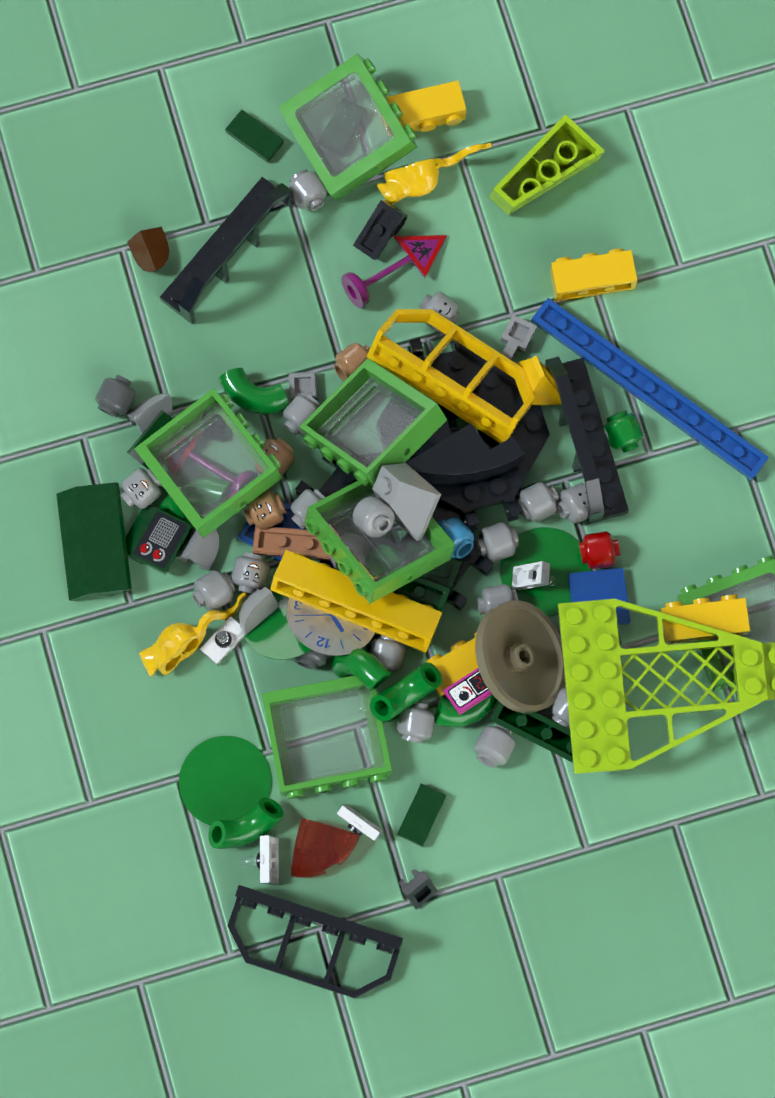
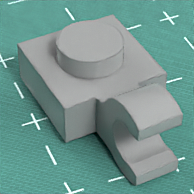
(517, 336)

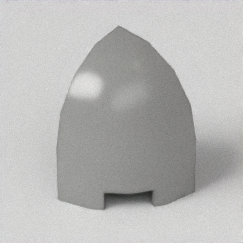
(147, 410)
(199, 549)
(256, 609)

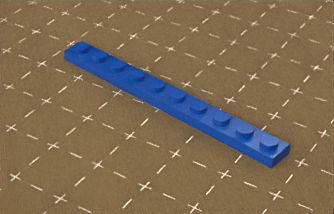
(649, 389)

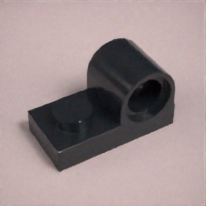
(381, 226)

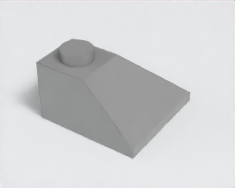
(408, 496)

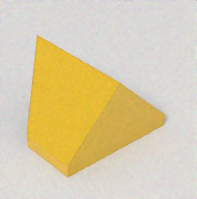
(541, 382)

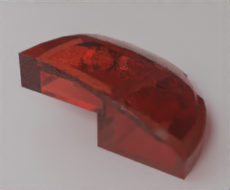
(319, 848)

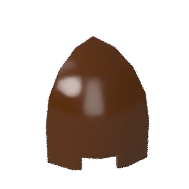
(150, 249)

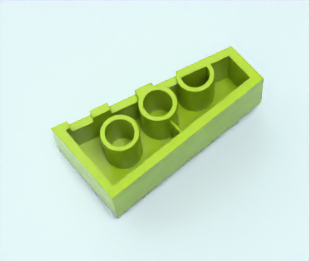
(549, 163)

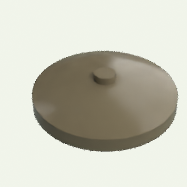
(520, 656)

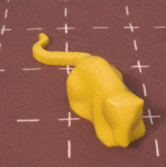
(420, 177)
(181, 641)

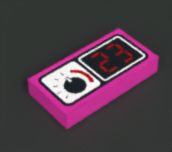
(467, 692)

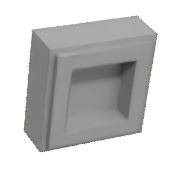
(303, 384)

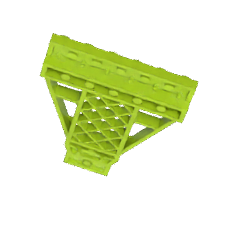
(597, 689)

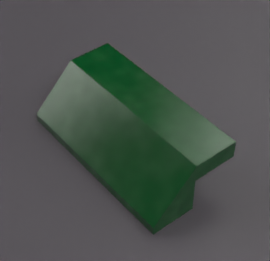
(94, 541)
(537, 728)

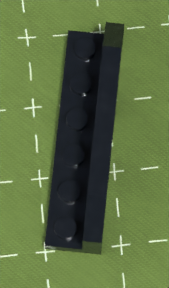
(222, 245)
(590, 442)
(330, 925)

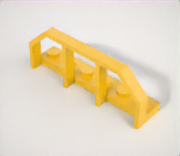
(444, 389)

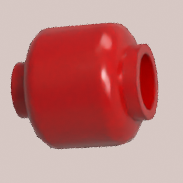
(599, 550)

